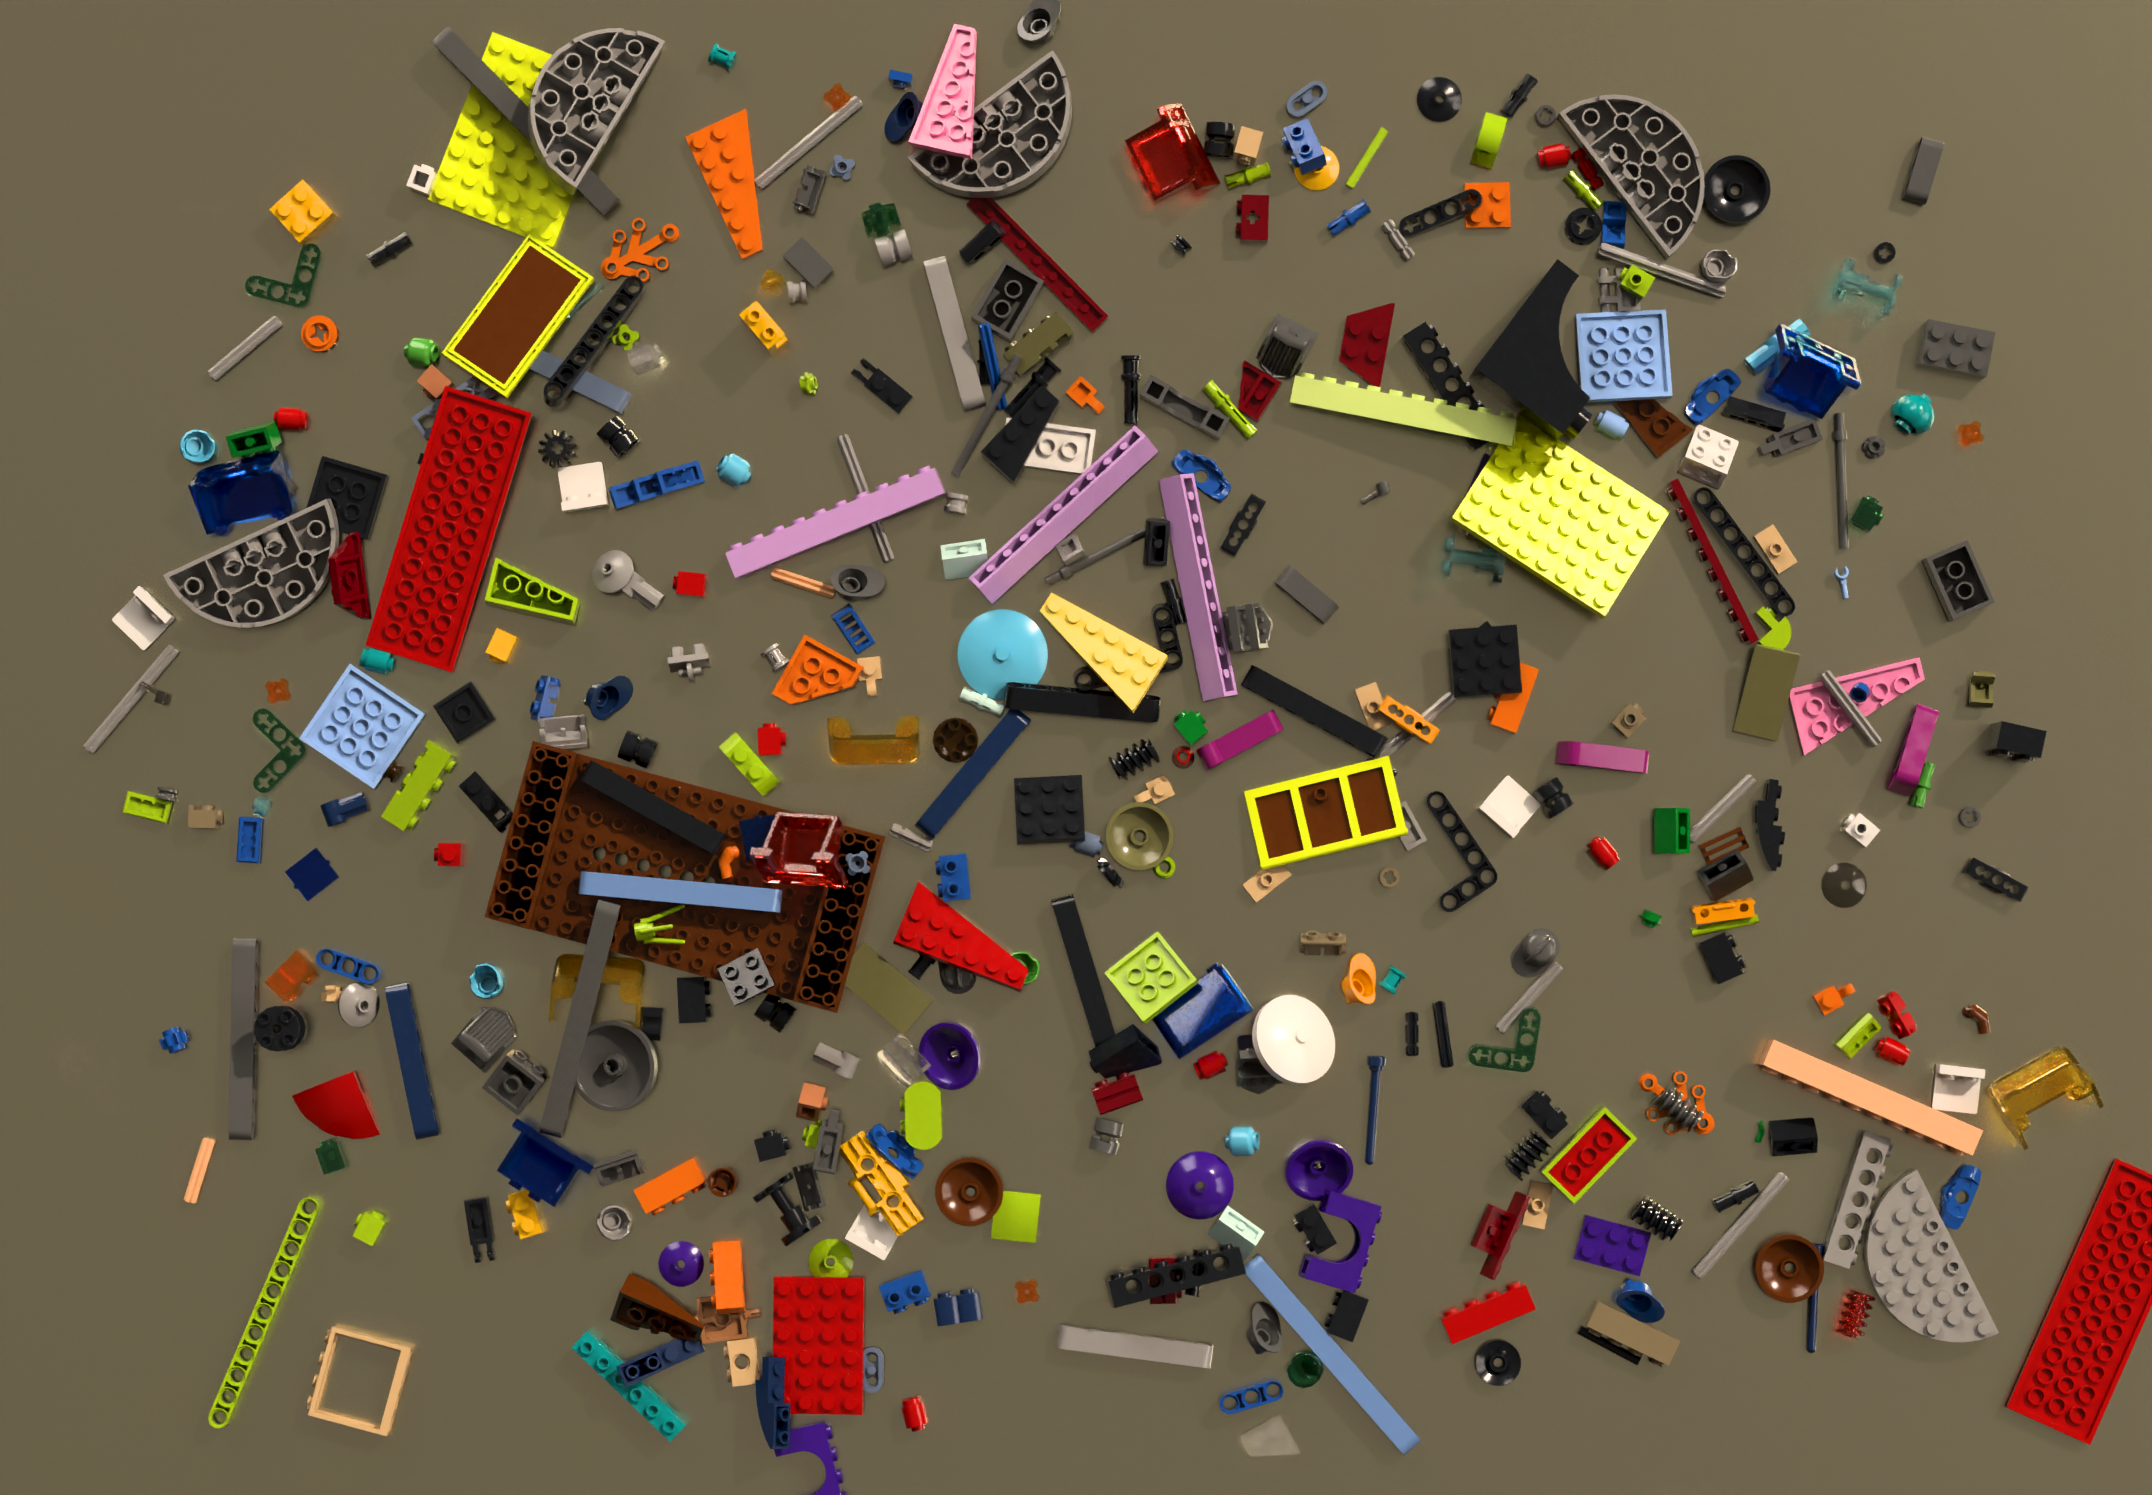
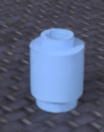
(1611, 424)

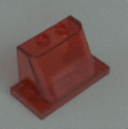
(1171, 155)
(801, 851)

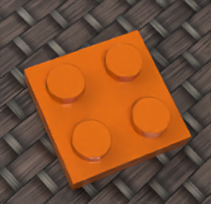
(1495, 206)

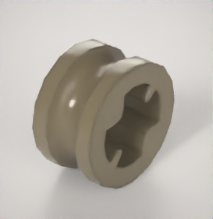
(1395, 874)

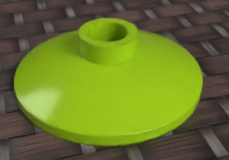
(831, 1249)

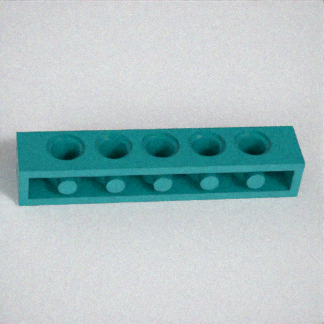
(638, 1394)

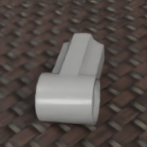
(643, 592)
(840, 1062)

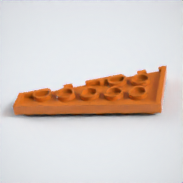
(727, 167)

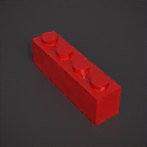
(1487, 1313)

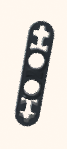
(1442, 216)

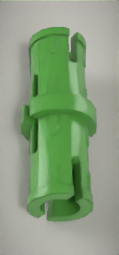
(1920, 792)

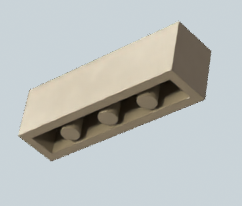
(1632, 1333)

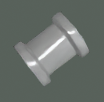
(774, 657)

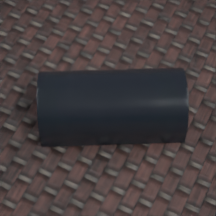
(982, 242)
(1156, 542)

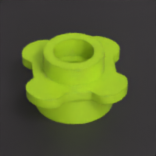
(625, 331)
(808, 383)

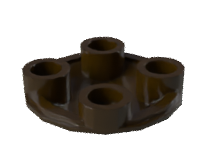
(955, 740)

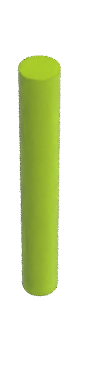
(1363, 163)
(1725, 925)

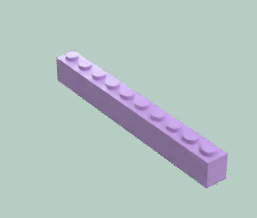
(1063, 514)
(836, 522)
(1198, 587)

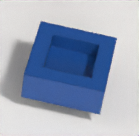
(900, 79)

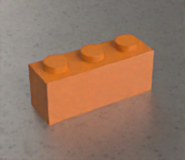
(1511, 706)
(670, 1186)
(727, 1277)

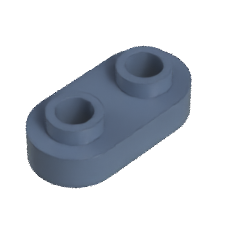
(1306, 99)
(873, 1369)

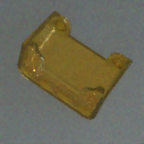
(874, 749)

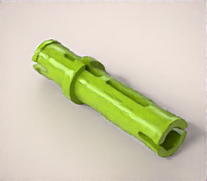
(1229, 409)

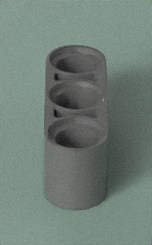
(1923, 170)
(1306, 594)

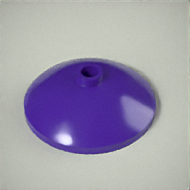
(947, 1068)
(1196, 1168)
(1312, 1179)

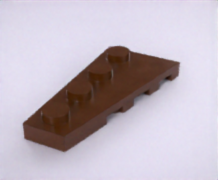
(1653, 424)

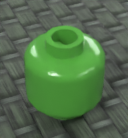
(421, 352)

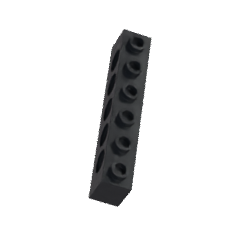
(1426, 333)
(1232, 1267)

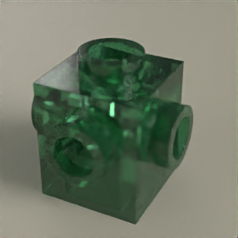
(880, 219)

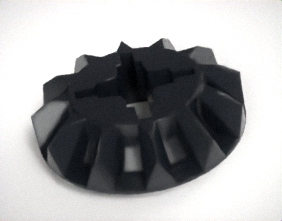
(1593, 222)
(1110, 874)

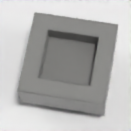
(1070, 549)

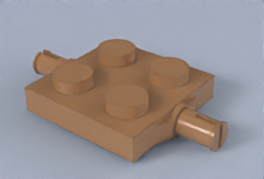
(722, 1326)

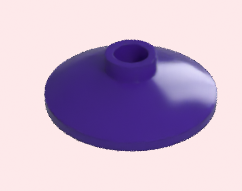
(693, 1263)

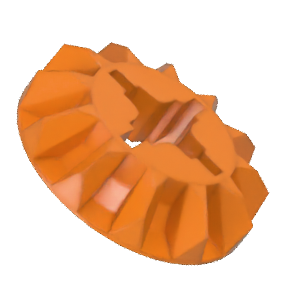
(323, 323)

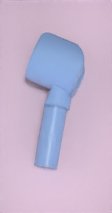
(1842, 579)

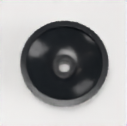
(1744, 175)

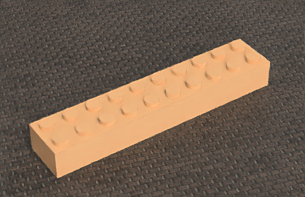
(1868, 1096)

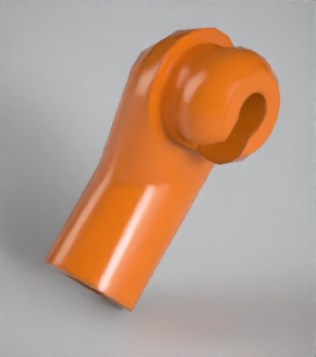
(725, 860)

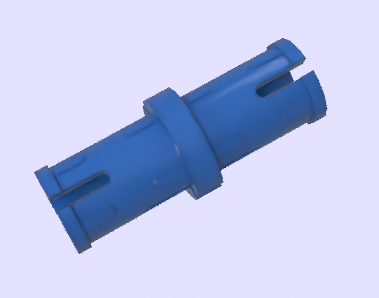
(1348, 217)

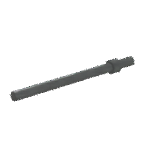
(1006, 377)
(1840, 436)
(1067, 571)

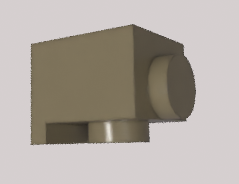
(1621, 724)
(204, 817)

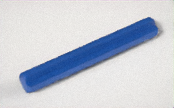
(991, 360)

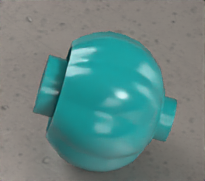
(1913, 414)

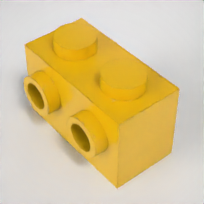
(525, 1214)

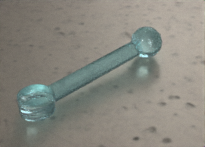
(598, 287)

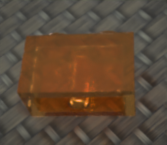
(292, 976)

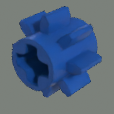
(173, 1040)

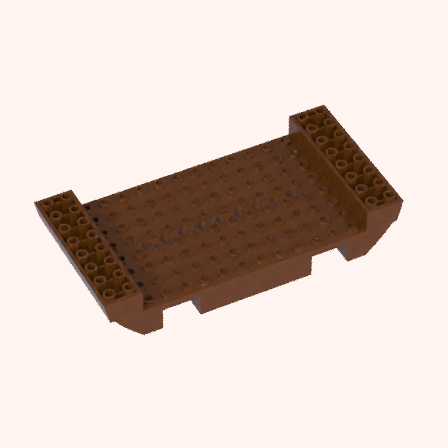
(564, 820)

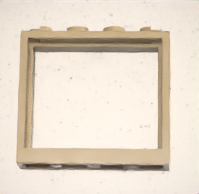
(320, 1380)

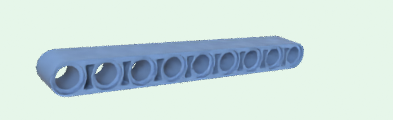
(680, 891)

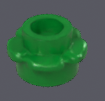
(1651, 918)

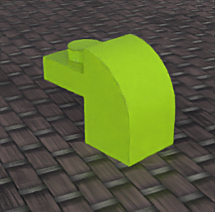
(1489, 140)
(1779, 631)

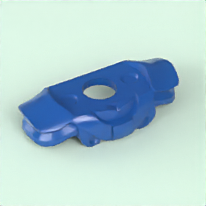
(1723, 383)
(1215, 486)
(905, 1160)
(1966, 1180)

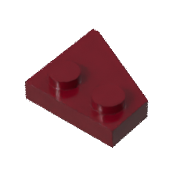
(1256, 391)

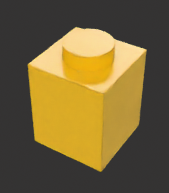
(501, 646)

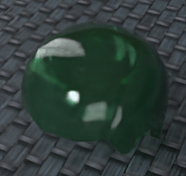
(1305, 1369)

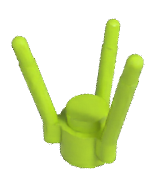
(645, 930)

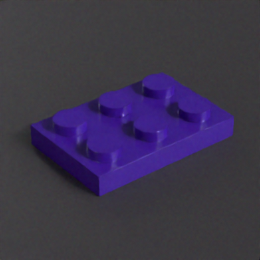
(1612, 1245)

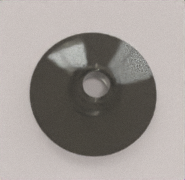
(1832, 887)

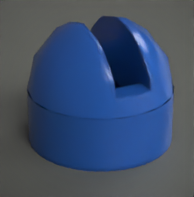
(1860, 692)

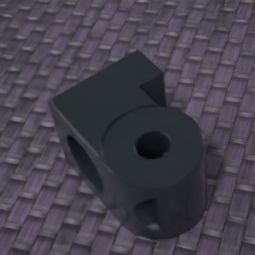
(652, 1022)

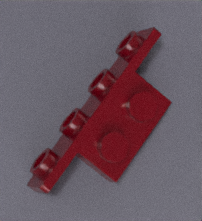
(1498, 1231)

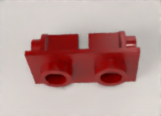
(1901, 1024)

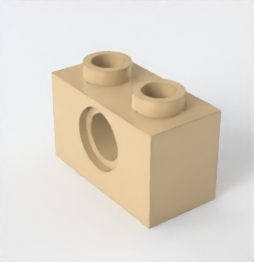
(1247, 146)
(747, 1348)

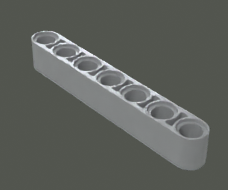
(954, 333)
(1134, 1346)

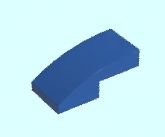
(1614, 223)

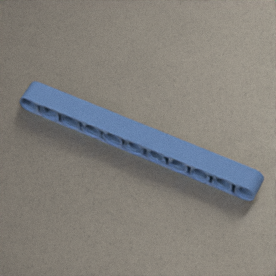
(1331, 1354)

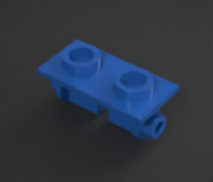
(545, 690)

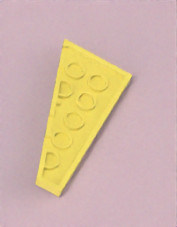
(1112, 654)

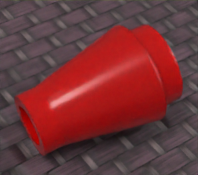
(1178, 762)

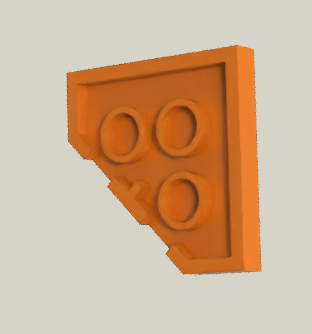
(815, 673)

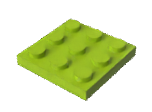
(1151, 977)

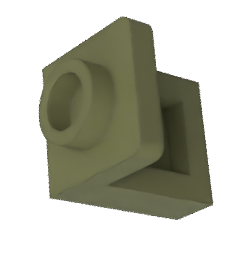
(1981, 689)

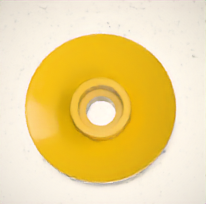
(1323, 178)

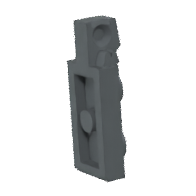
(1792, 438)
(828, 1144)

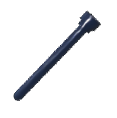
(1376, 1065)
(1812, 1313)

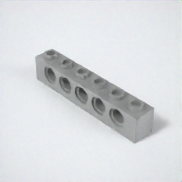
(1867, 1142)

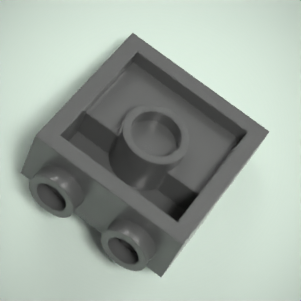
(515, 1081)

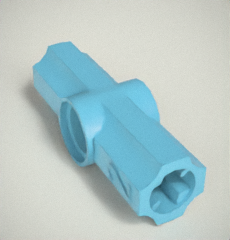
(1769, 351)

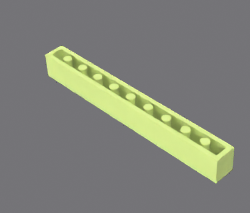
(1404, 410)

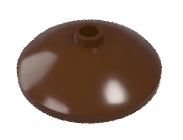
(953, 1187)
(1789, 1285)

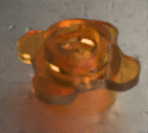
(837, 90)
(1975, 428)
(281, 685)
(1031, 1296)

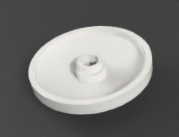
(1293, 1040)

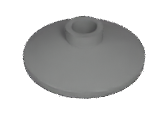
(619, 574)
(350, 1004)

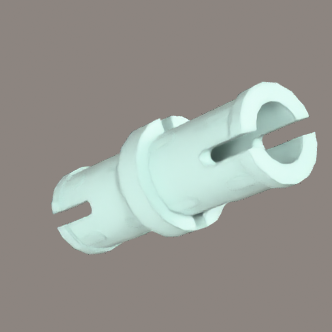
(982, 702)

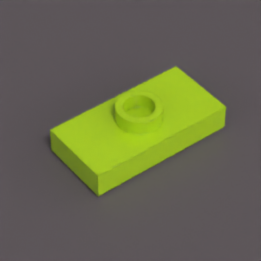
(147, 807)
(1859, 1035)

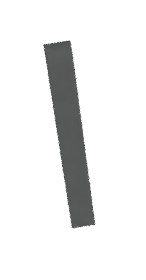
(243, 1038)

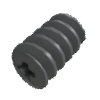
(1679, 1108)

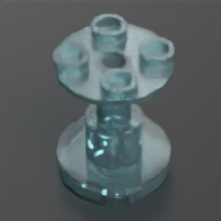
(1858, 284)
(1483, 559)

